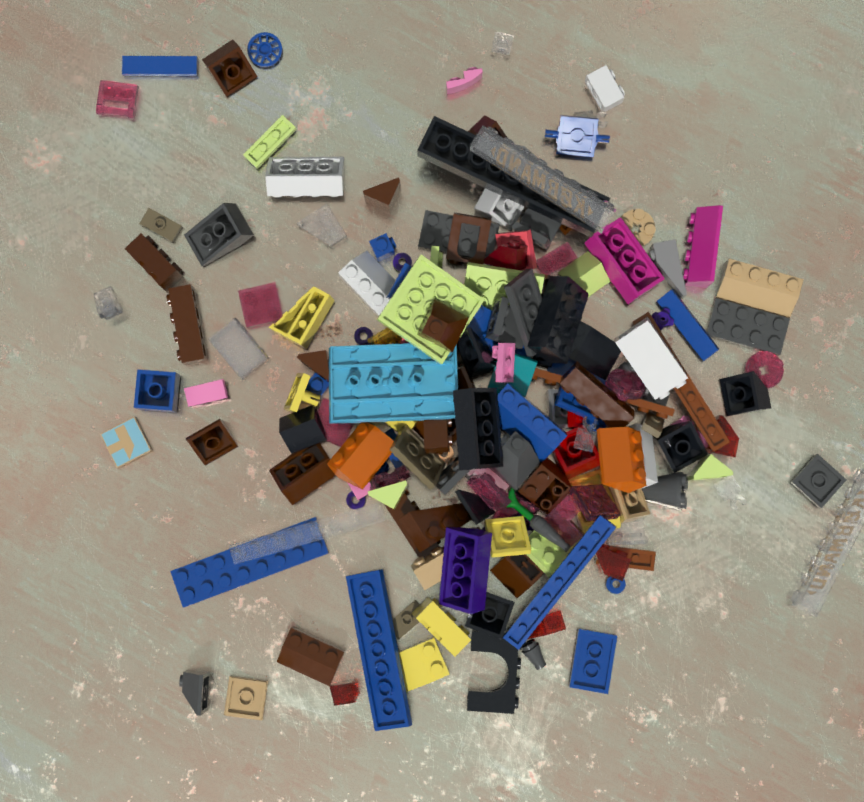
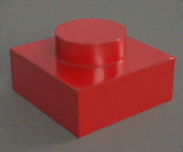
(574, 420)

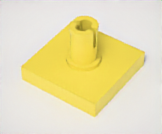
(299, 393)
(508, 536)

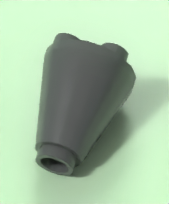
(668, 491)

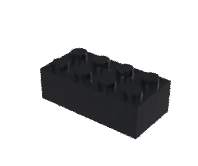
(558, 319)
(477, 428)

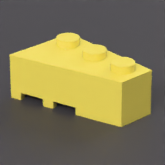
(304, 318)
(442, 626)

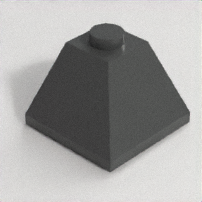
(518, 461)
(196, 689)

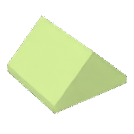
(587, 273)
(709, 468)
(390, 494)

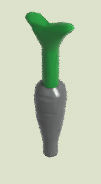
(538, 523)

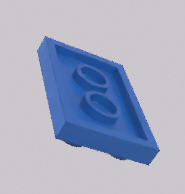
(593, 661)

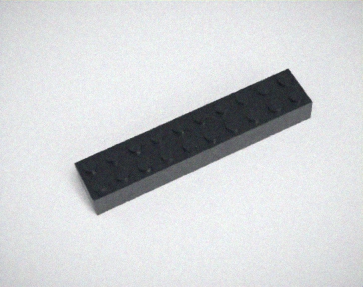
(450, 149)

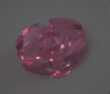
(773, 364)
(625, 385)
(385, 479)

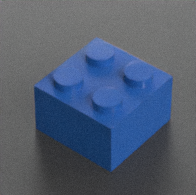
(156, 391)

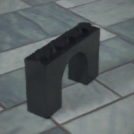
(502, 698)

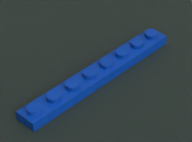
(559, 581)

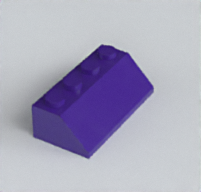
(465, 569)

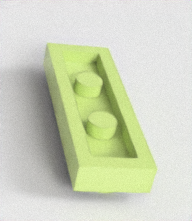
(269, 142)

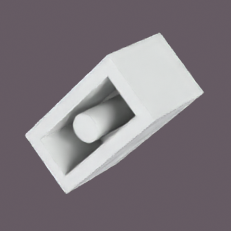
(604, 88)

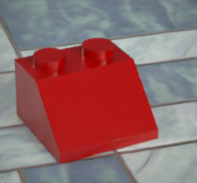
(573, 460)

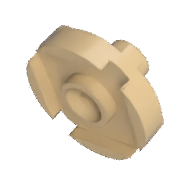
(646, 224)

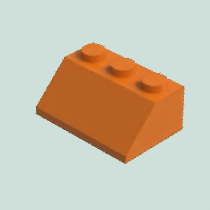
(361, 455)
(621, 458)

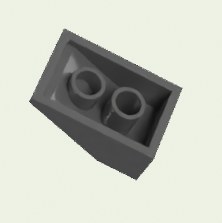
(218, 233)

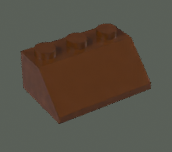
(302, 472)
(310, 655)

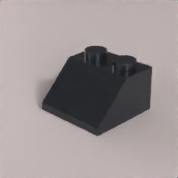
(494, 617)

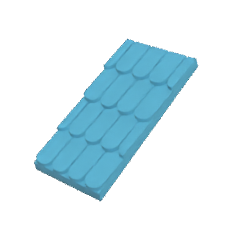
(389, 384)

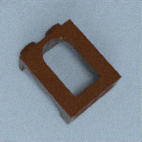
(479, 256)

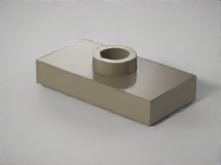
(160, 225)
(653, 424)
(405, 620)

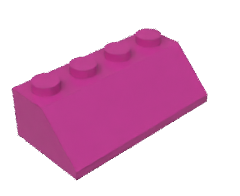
(703, 246)
(624, 260)

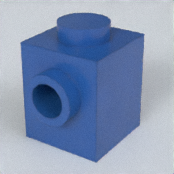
(383, 247)

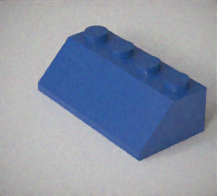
(525, 418)

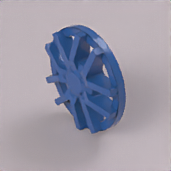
(264, 49)

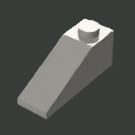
(667, 260)

